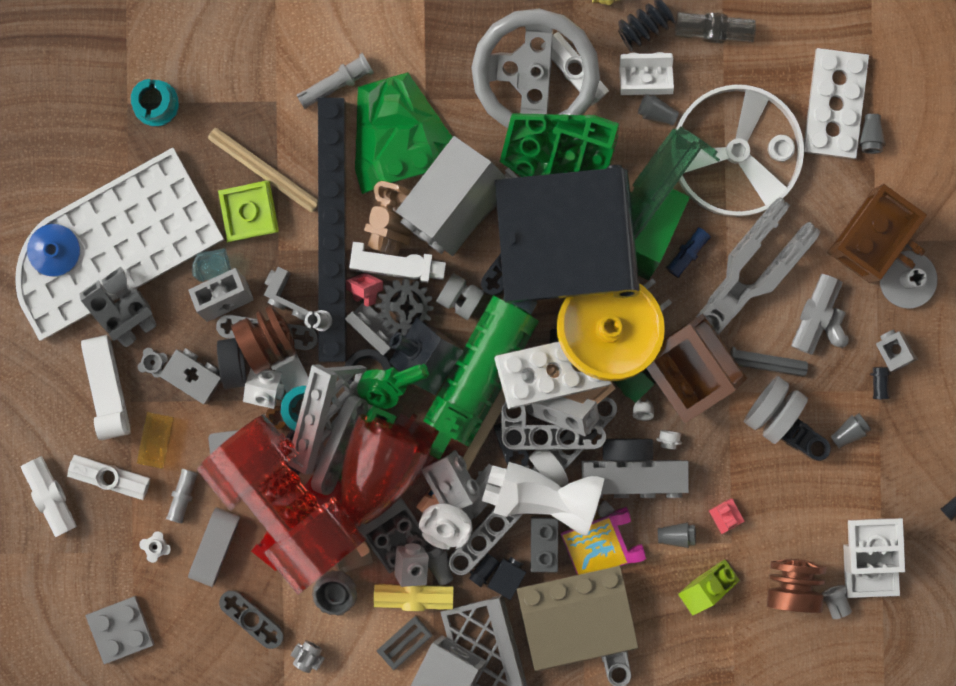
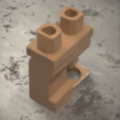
(385, 223)

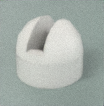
(643, 410)

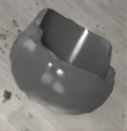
(334, 593)

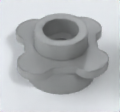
(149, 355)

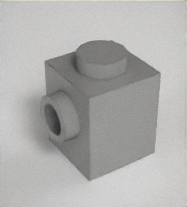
(411, 565)

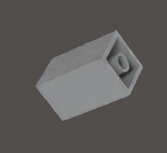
(451, 197)

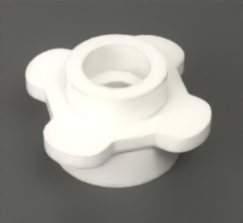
(153, 554)

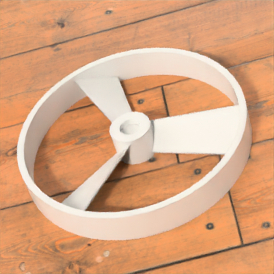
(738, 150)

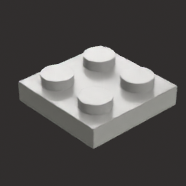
(120, 629)

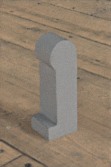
(567, 413)

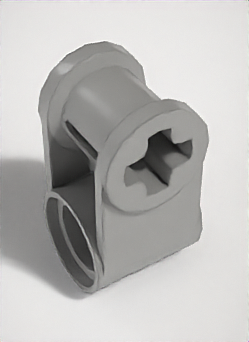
(614, 661)

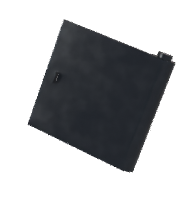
(569, 235)

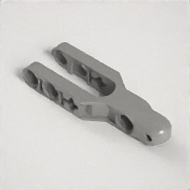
(732, 294)

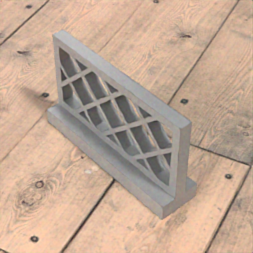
(317, 411)
(504, 638)

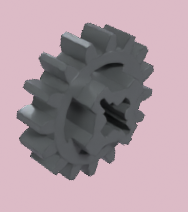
(404, 296)

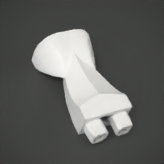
(533, 493)

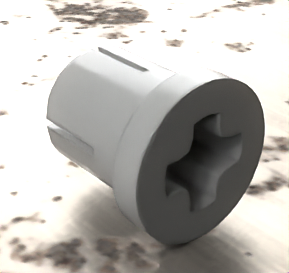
(837, 601)

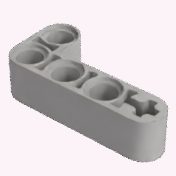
(553, 431)

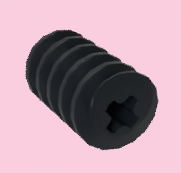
(645, 23)

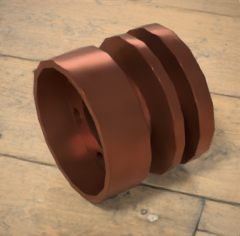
(264, 339)
(796, 586)

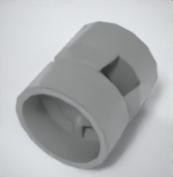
(453, 290)

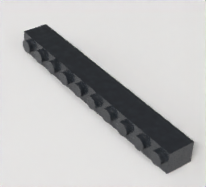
(332, 227)

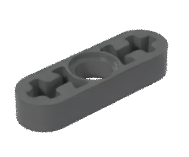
(261, 638)

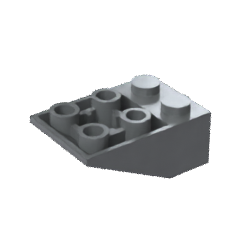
(392, 529)

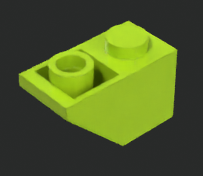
(709, 587)

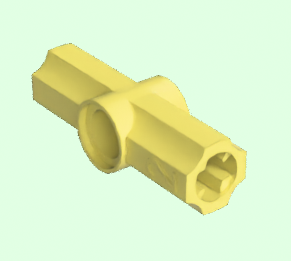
(413, 597)

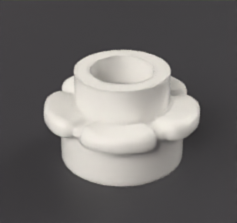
(669, 439)

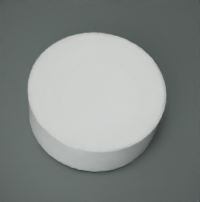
(781, 148)

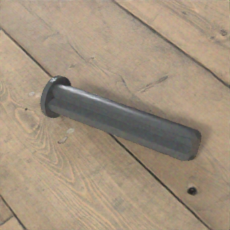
(769, 362)

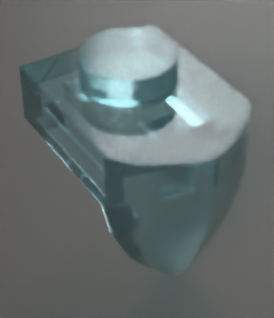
(210, 264)

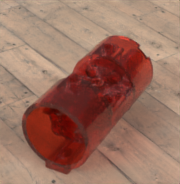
(256, 471)

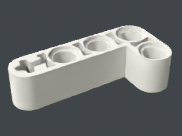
(106, 388)

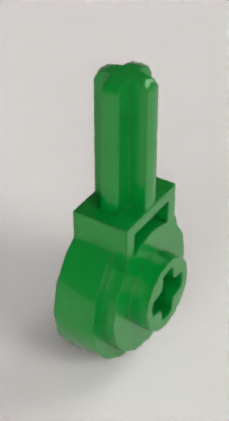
(384, 388)

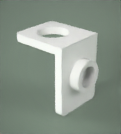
(292, 372)

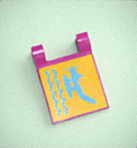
(603, 545)

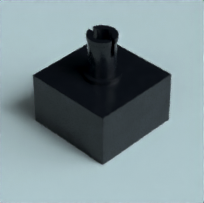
(425, 346)

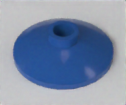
(66, 252)

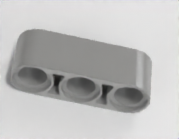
(214, 547)

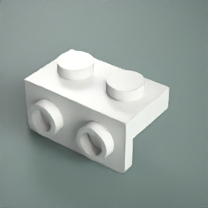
(646, 74)

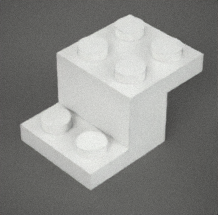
(874, 557)

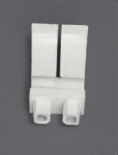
(402, 267)

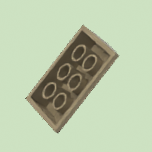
(577, 618)

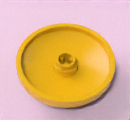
(611, 334)

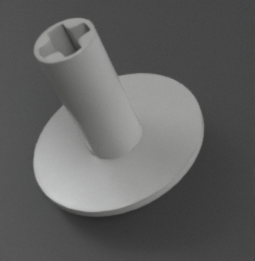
(907, 294)

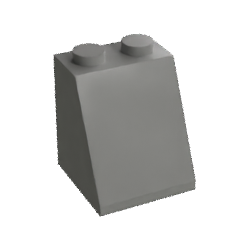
(448, 665)

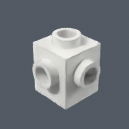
(264, 388)

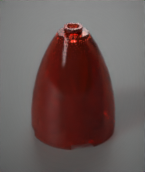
(379, 467)

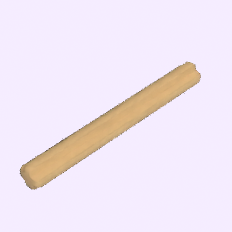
(263, 169)

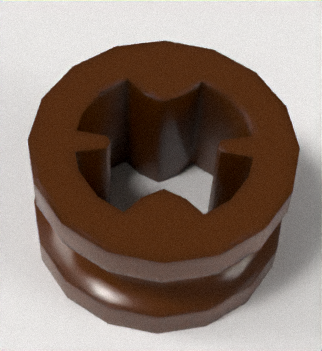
(281, 424)

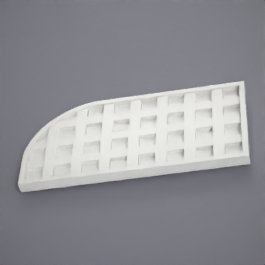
(136, 222)

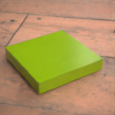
(248, 211)

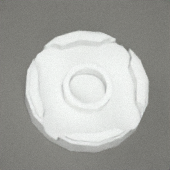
(445, 526)

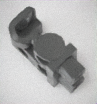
(120, 316)

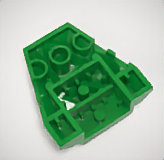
(395, 132)
(558, 143)

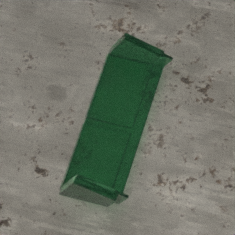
(663, 173)

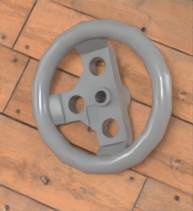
(538, 23)

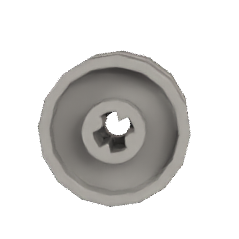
(776, 410)

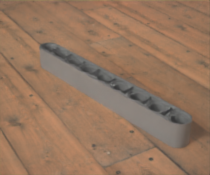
(492, 536)

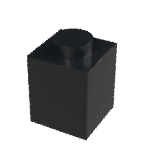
(507, 577)

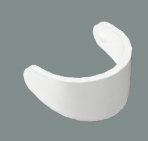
(549, 466)

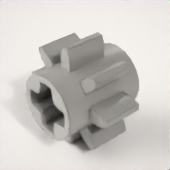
(307, 656)

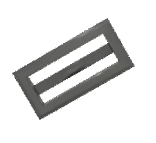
(420, 627)

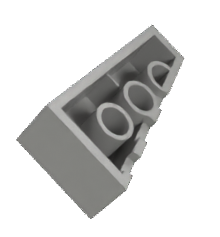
(640, 477)

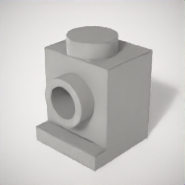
(893, 360)

